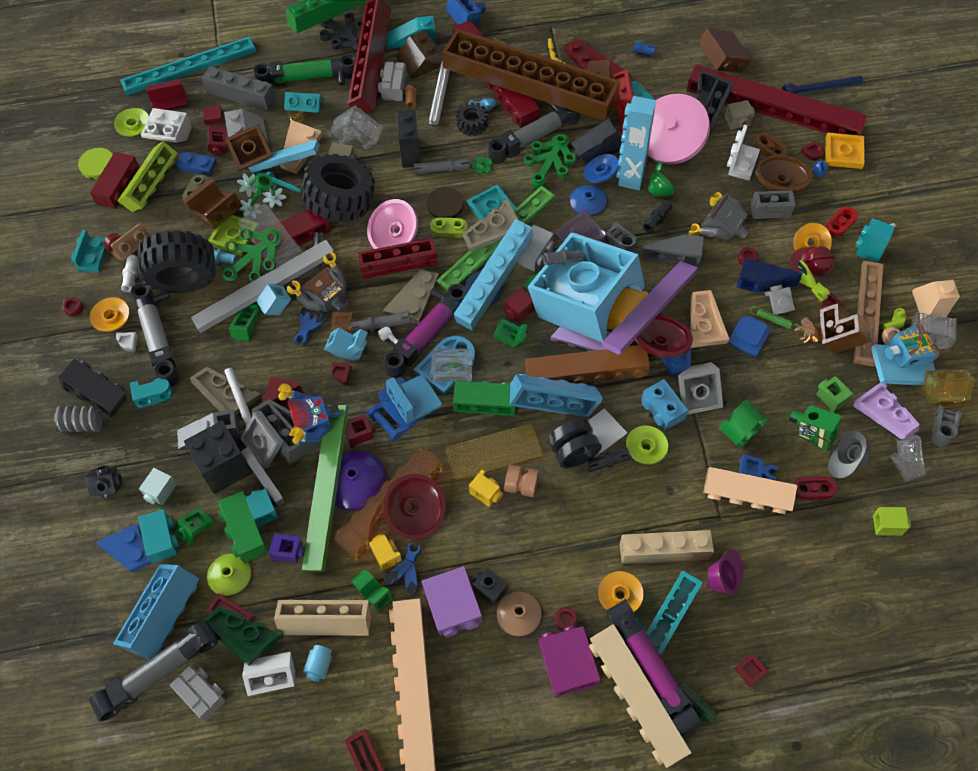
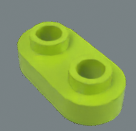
(448, 227)

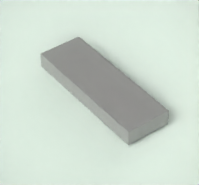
(262, 477)

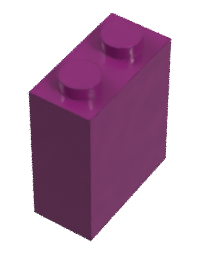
(568, 661)

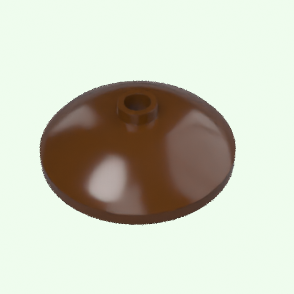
(784, 173)

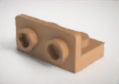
(129, 242)

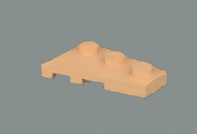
(299, 134)
(706, 321)

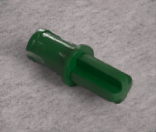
(698, 703)

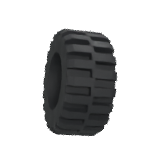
(332, 203)
(176, 261)

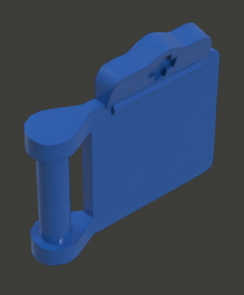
(387, 404)

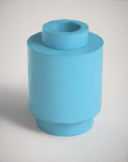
(318, 663)

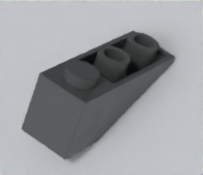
(229, 418)

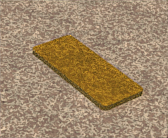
(493, 452)

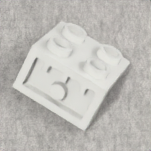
(743, 157)

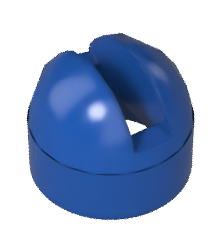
(817, 171)

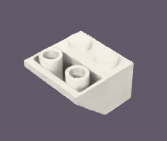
(167, 126)

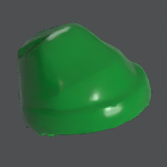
(659, 185)

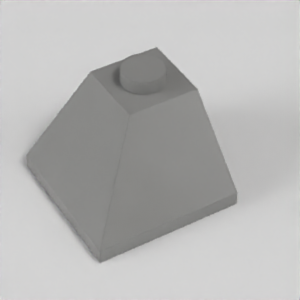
(701, 388)

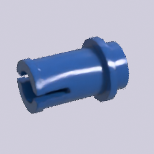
(644, 48)

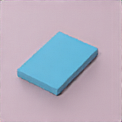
(891, 373)

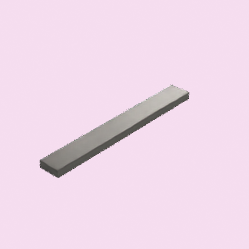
(250, 292)

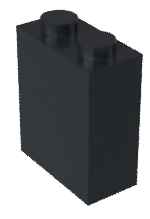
(408, 138)

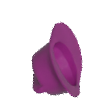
(726, 573)

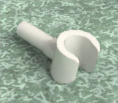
(386, 333)

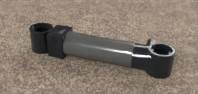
(512, 142)
(124, 691)

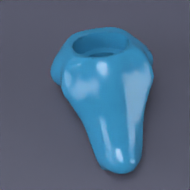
(489, 103)

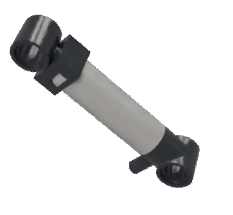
(159, 350)

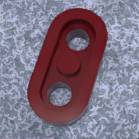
(813, 487)

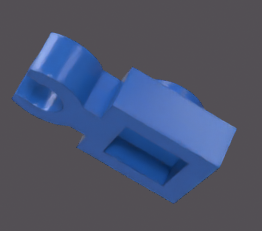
(754, 467)

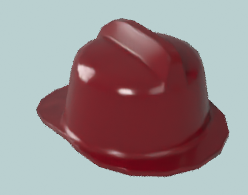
(817, 258)

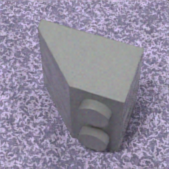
(241, 119)

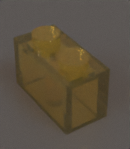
(948, 385)

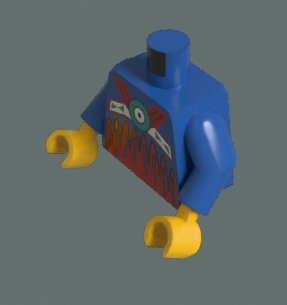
(308, 415)

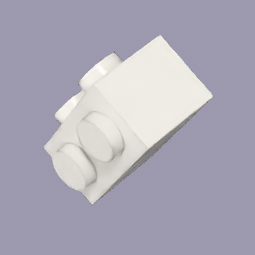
(269, 674)

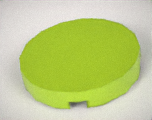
(93, 162)

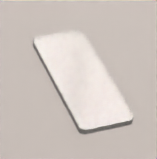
(264, 218)

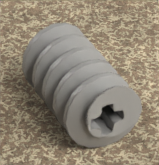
(77, 420)

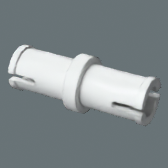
(129, 273)

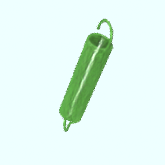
(773, 318)

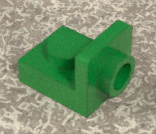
(192, 525)

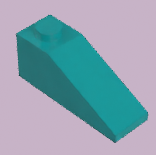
(398, 36)

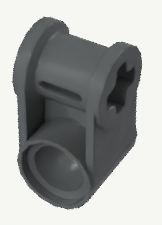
(620, 238)
(945, 423)

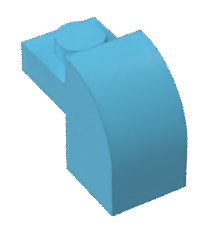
(345, 344)

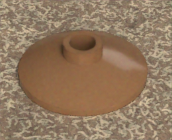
(519, 624)

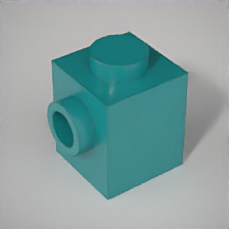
(261, 507)

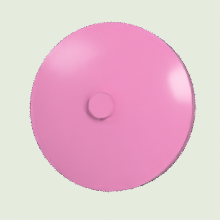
(678, 129)

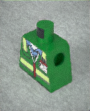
(817, 426)

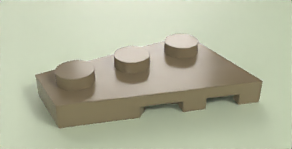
(490, 228)
(414, 296)
(219, 392)

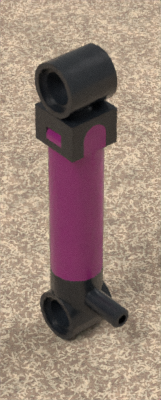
(407, 350)
(654, 668)

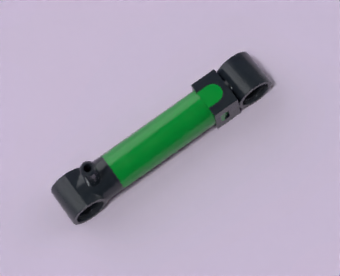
(281, 73)

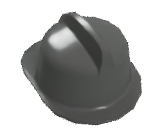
(849, 455)

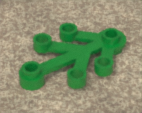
(558, 143)
(254, 252)

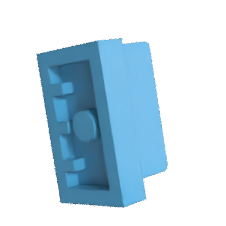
(413, 397)

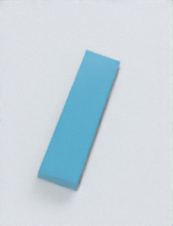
(287, 155)

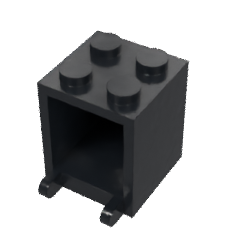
(218, 457)

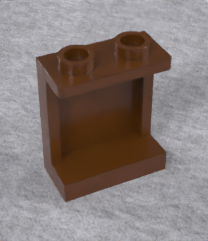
(212, 204)

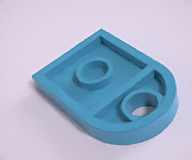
(425, 365)

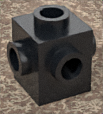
(103, 481)

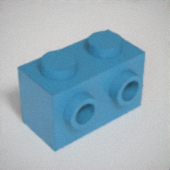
(664, 405)

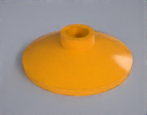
(815, 231)
(108, 308)
(620, 583)

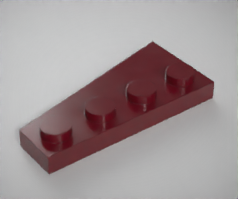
(582, 54)

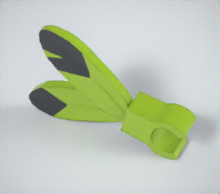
(808, 280)

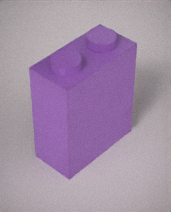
(452, 602)

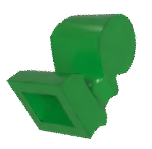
(372, 591)

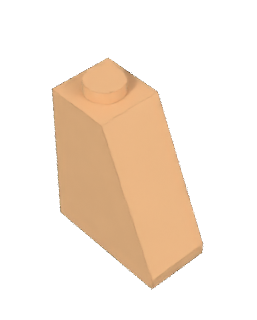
(936, 297)

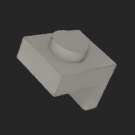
(780, 299)

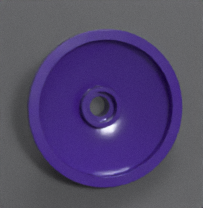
(356, 490)

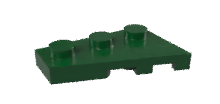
(242, 636)

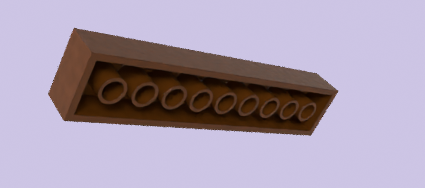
(531, 74)

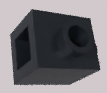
(489, 586)

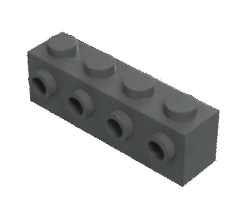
(238, 88)

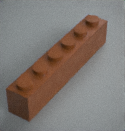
(590, 366)

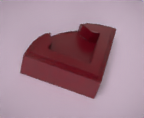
(831, 300)
(341, 372)

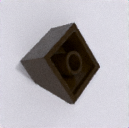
(419, 55)

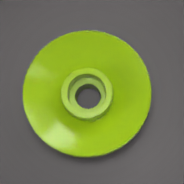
(131, 122)
(649, 437)
(232, 583)

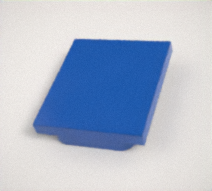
(749, 335)

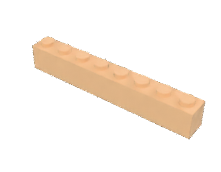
(413, 686)

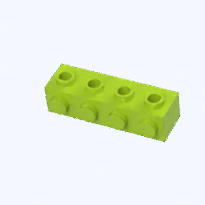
(147, 177)

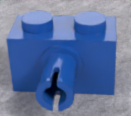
(465, 10)

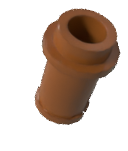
(410, 93)

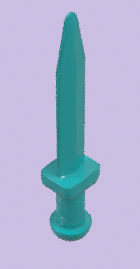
(279, 182)

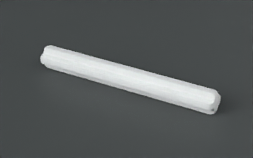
(439, 96)

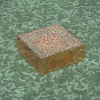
(342, 320)

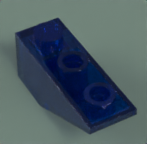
(761, 276)

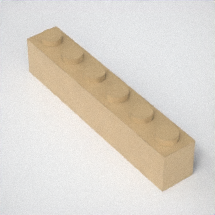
(640, 696)

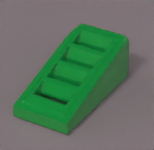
(245, 331)

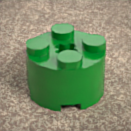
(743, 424)

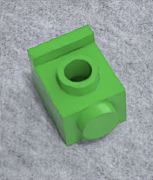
(834, 393)

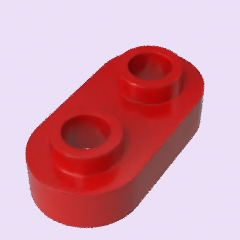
(839, 224)

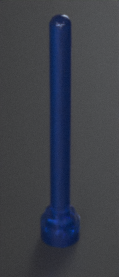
(821, 85)

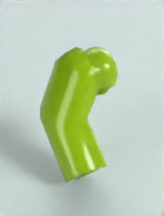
(897, 321)

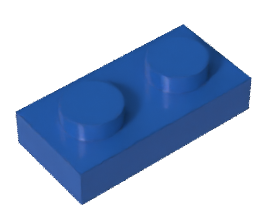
(196, 163)

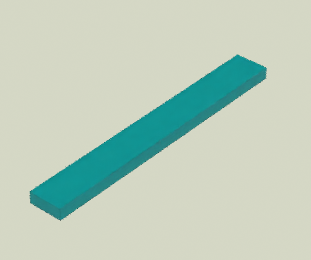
(188, 65)

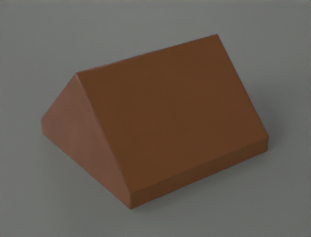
(249, 147)

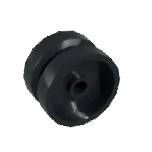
(574, 443)

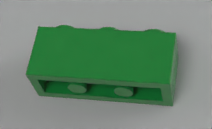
(483, 398)
(241, 528)

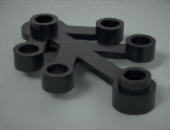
(343, 34)

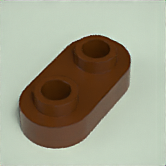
(769, 145)

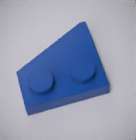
(127, 548)

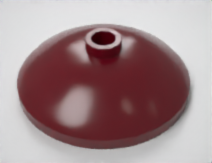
(665, 337)
(427, 510)

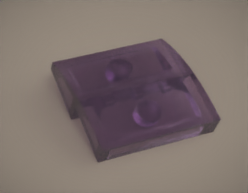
(582, 225)

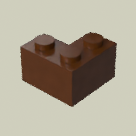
(841, 330)

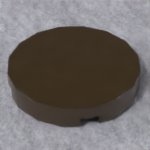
(445, 203)

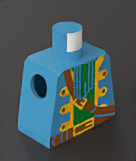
(912, 348)

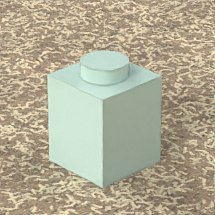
(157, 487)

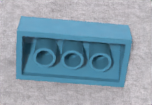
(553, 395)
(157, 611)

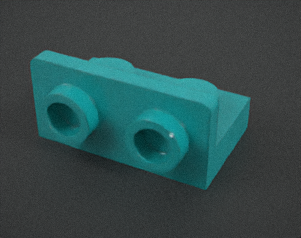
(303, 102)
(89, 253)

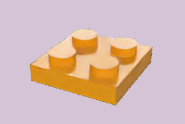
(844, 150)

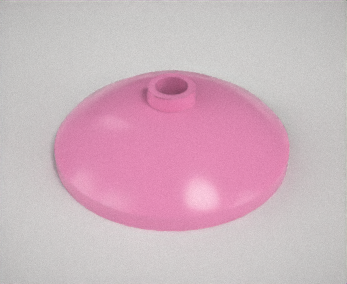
(386, 222)

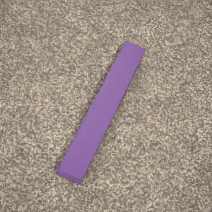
(649, 308)

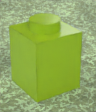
(891, 521)

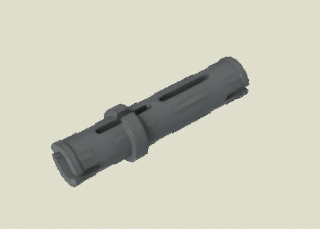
(441, 166)
(380, 322)

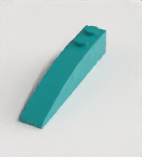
(673, 611)

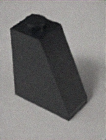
(597, 141)

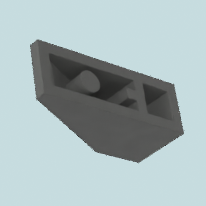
(676, 249)

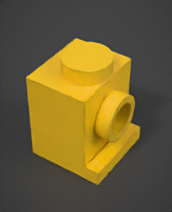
(485, 489)
(385, 552)

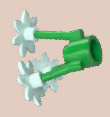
(260, 184)

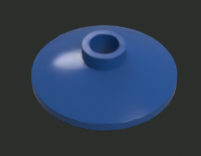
(601, 168)
(588, 198)

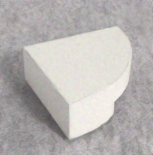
(127, 341)

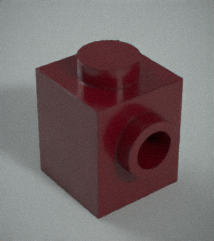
(519, 305)

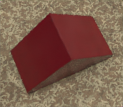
(272, 390)

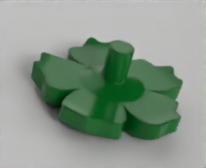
(481, 165)

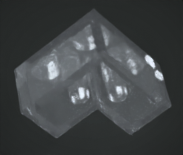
(357, 126)

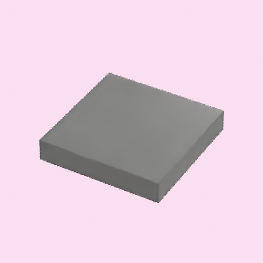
(261, 439)

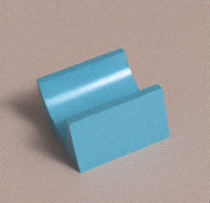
(583, 291)

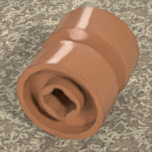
(521, 480)

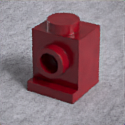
(216, 139)
(359, 430)

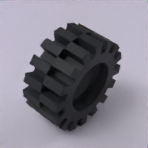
(472, 126)

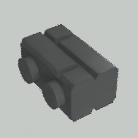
(772, 204)

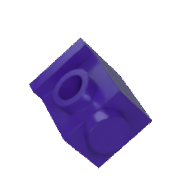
(282, 544)

